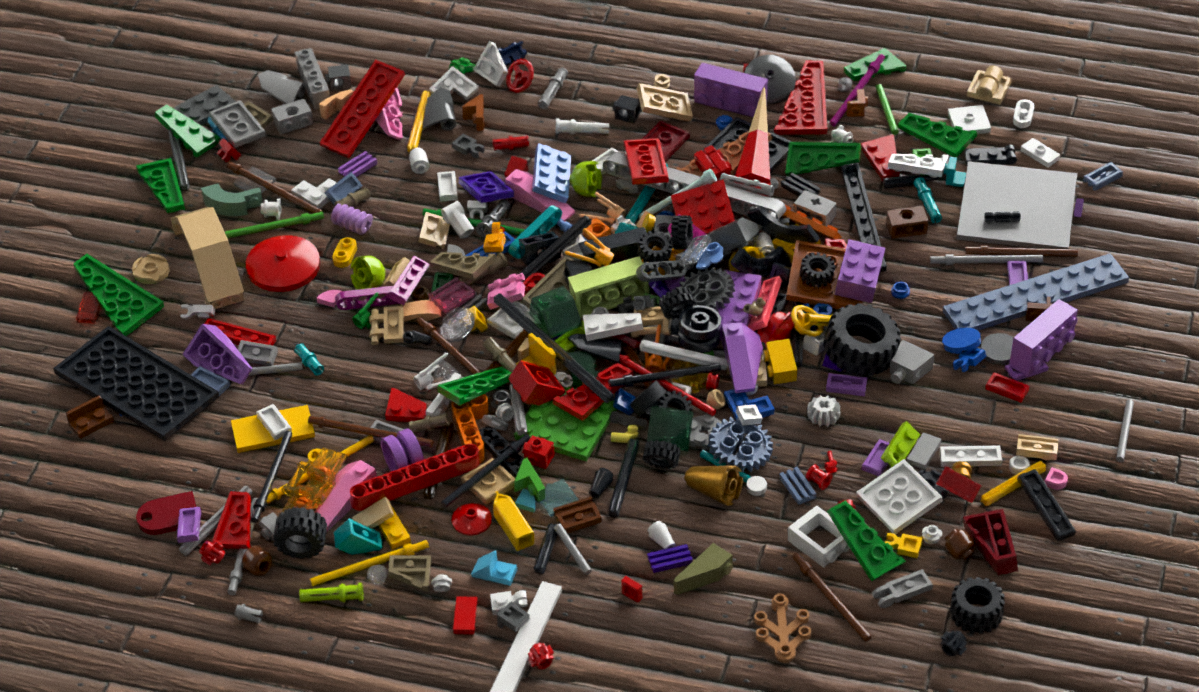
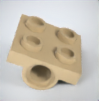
(989, 85)

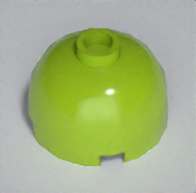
(586, 178)
(367, 272)

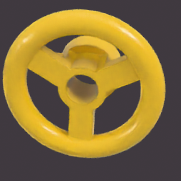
(798, 323)

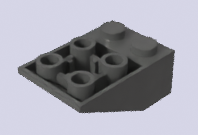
(735, 234)

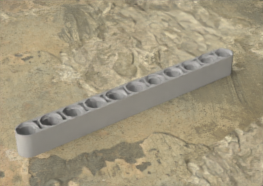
(740, 200)

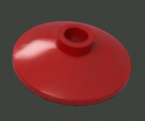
(471, 519)

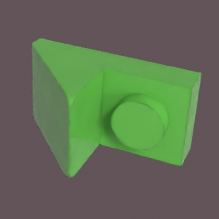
(528, 478)

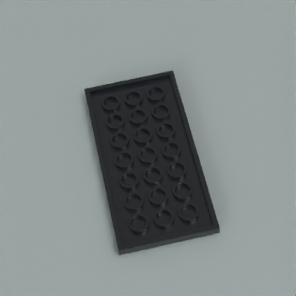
(136, 383)

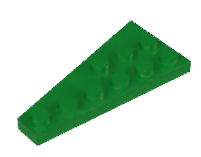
(120, 298)

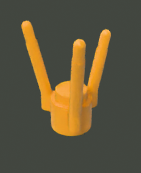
(602, 255)

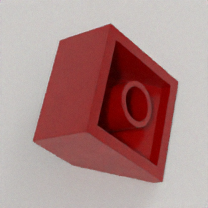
(535, 383)

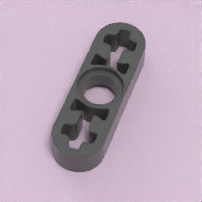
(656, 276)

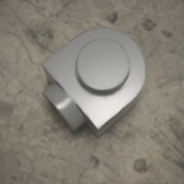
(268, 526)

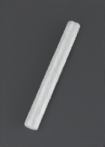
(681, 354)

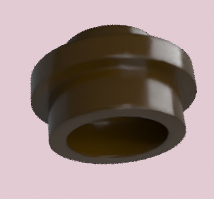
(420, 293)

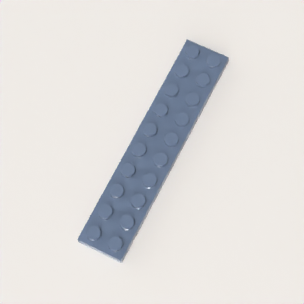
(1011, 301)

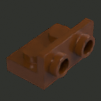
(89, 417)

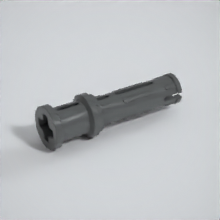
(494, 216)

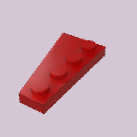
(582, 400)

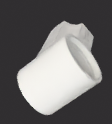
(456, 217)

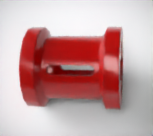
(812, 474)

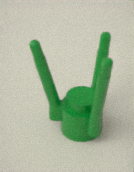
(361, 319)

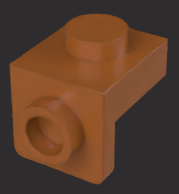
(857, 107)

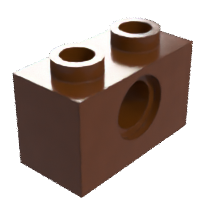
(907, 222)

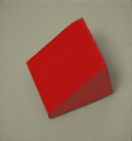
(516, 163)

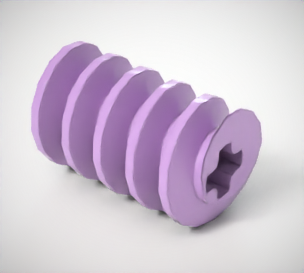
(351, 218)

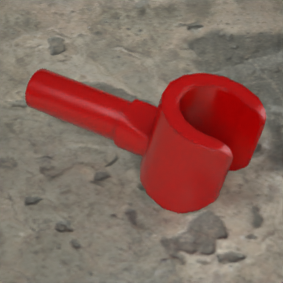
(830, 466)

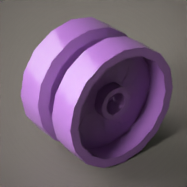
(401, 450)

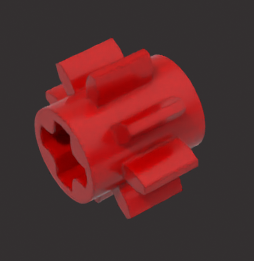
(212, 552)
(540, 656)

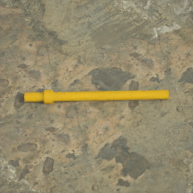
(407, 549)

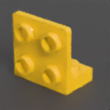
(540, 353)

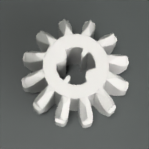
(823, 411)

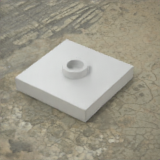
(970, 118)

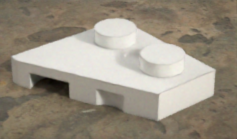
(491, 65)

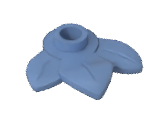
(712, 254)

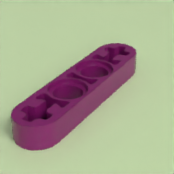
(348, 296)

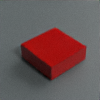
(631, 589)

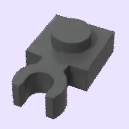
(467, 145)

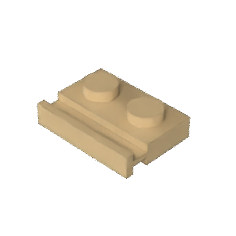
(434, 230)
(1037, 447)

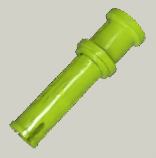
(307, 594)

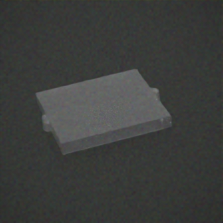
(246, 184)

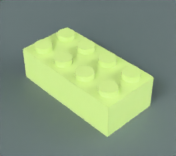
(607, 286)

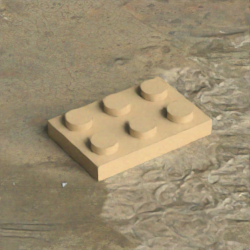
(664, 102)

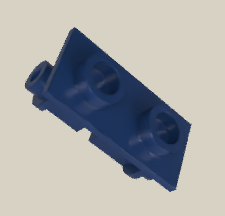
(514, 51)

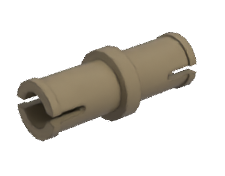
(354, 198)
(429, 423)

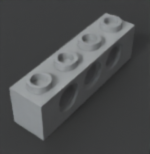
(312, 76)

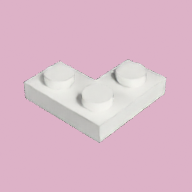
(456, 81)
(313, 195)

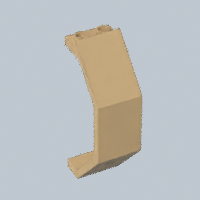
(211, 256)

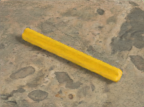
(418, 122)

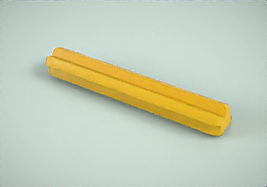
(1009, 485)

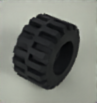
(300, 533)
(977, 618)

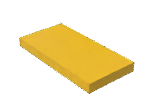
(252, 434)

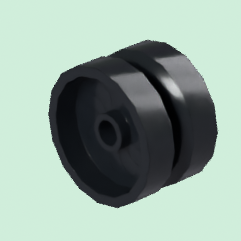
(699, 329)

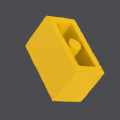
(781, 361)

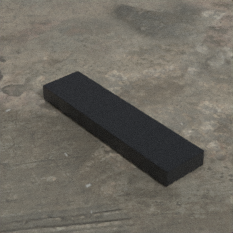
(1046, 505)

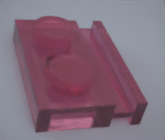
(451, 295)

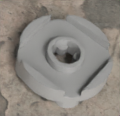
(699, 424)

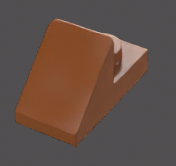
(475, 111)

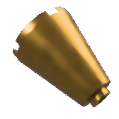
(716, 482)

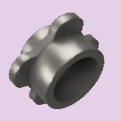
(500, 397)

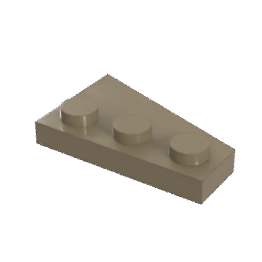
(463, 266)

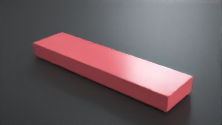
(768, 292)

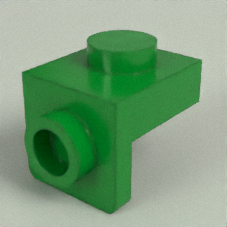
(462, 65)

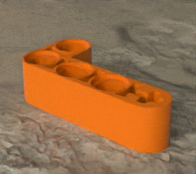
(464, 420)

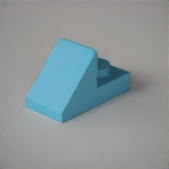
(493, 570)

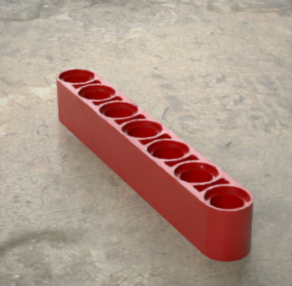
(415, 476)

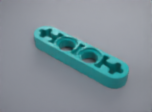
(539, 226)

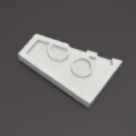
(926, 165)
(608, 325)

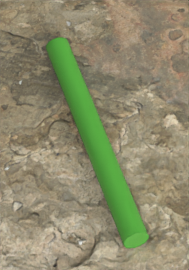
(889, 116)

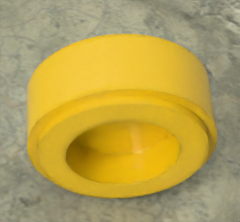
(648, 222)

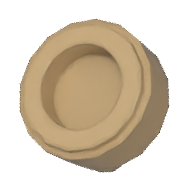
(716, 399)

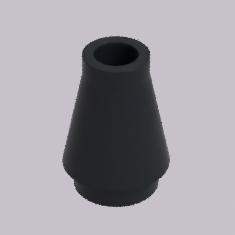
(601, 481)

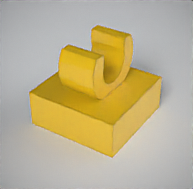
(480, 321)

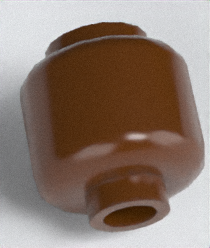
(959, 544)
(257, 561)

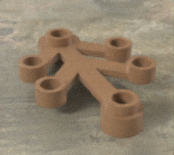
(780, 605)

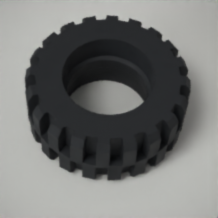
(859, 356)

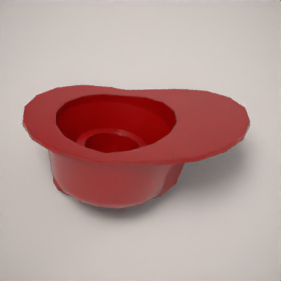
(778, 328)

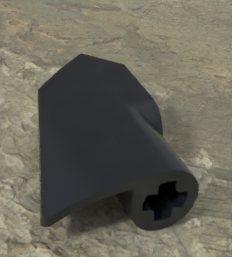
(604, 348)

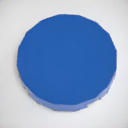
(961, 340)

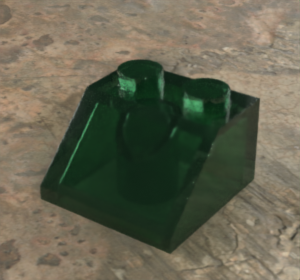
(555, 312)
(670, 426)

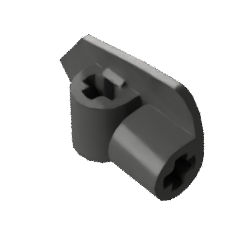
(440, 109)

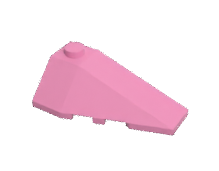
(390, 116)
(338, 501)

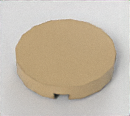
(150, 269)

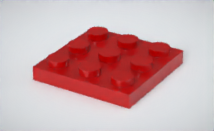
(706, 206)

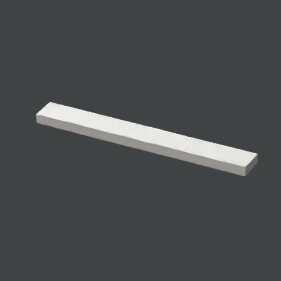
(528, 635)

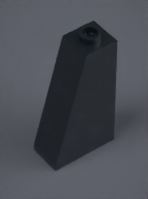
(622, 245)

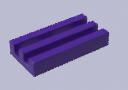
(669, 556)

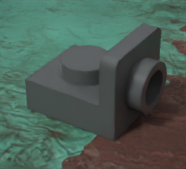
(512, 617)

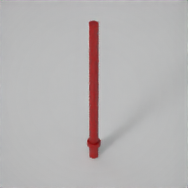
(625, 361)

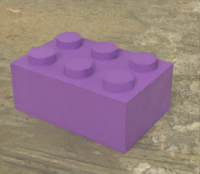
(860, 271)

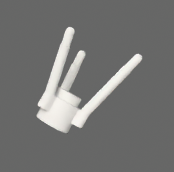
(424, 378)

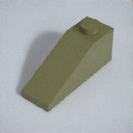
(704, 570)

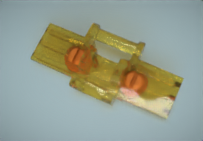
(321, 480)

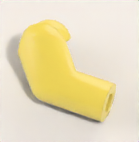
(625, 437)

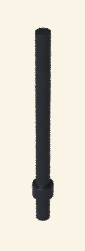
(629, 380)
(513, 449)
(260, 503)

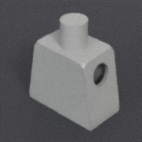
(910, 363)

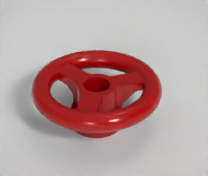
(521, 77)

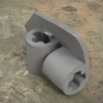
(281, 86)

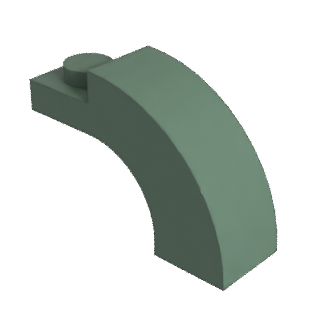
(231, 203)

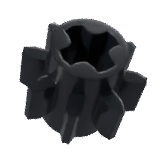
(953, 643)

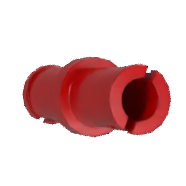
(510, 143)

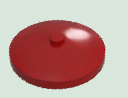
(282, 263)

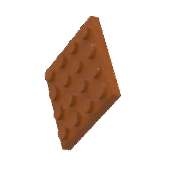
(804, 293)

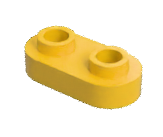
(344, 252)

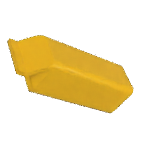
(512, 522)

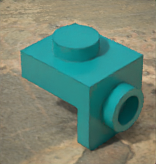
(954, 177)

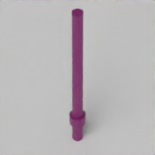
(872, 69)

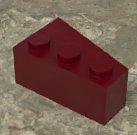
(993, 540)

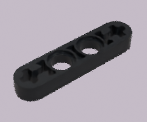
(498, 440)

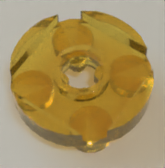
(696, 381)

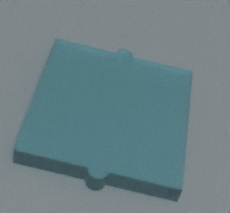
(557, 495)

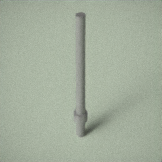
(949, 259)
(236, 574)

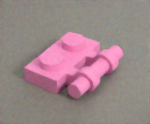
(513, 291)

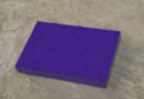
(486, 187)

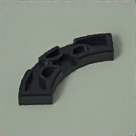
(780, 231)
(759, 266)

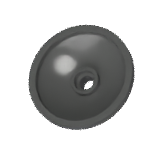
(783, 77)

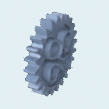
(752, 452)

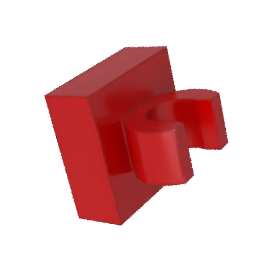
(227, 151)

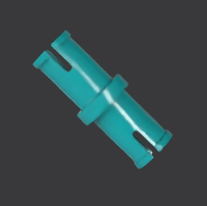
(309, 359)

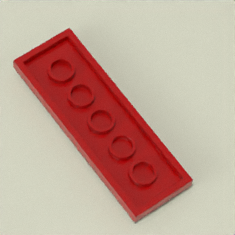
(362, 108)

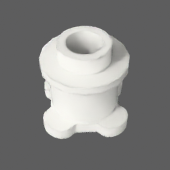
(841, 136)
(271, 209)

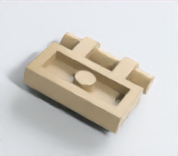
(393, 325)

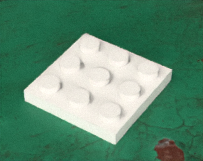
(899, 496)

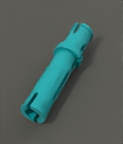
(924, 194)

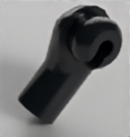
(412, 337)

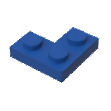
(740, 399)

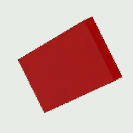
(646, 161)

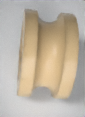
(662, 81)

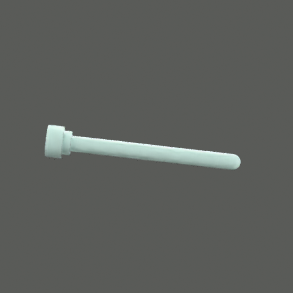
(707, 178)

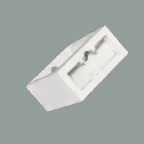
(807, 523)

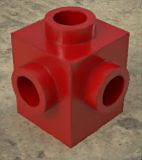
(539, 451)

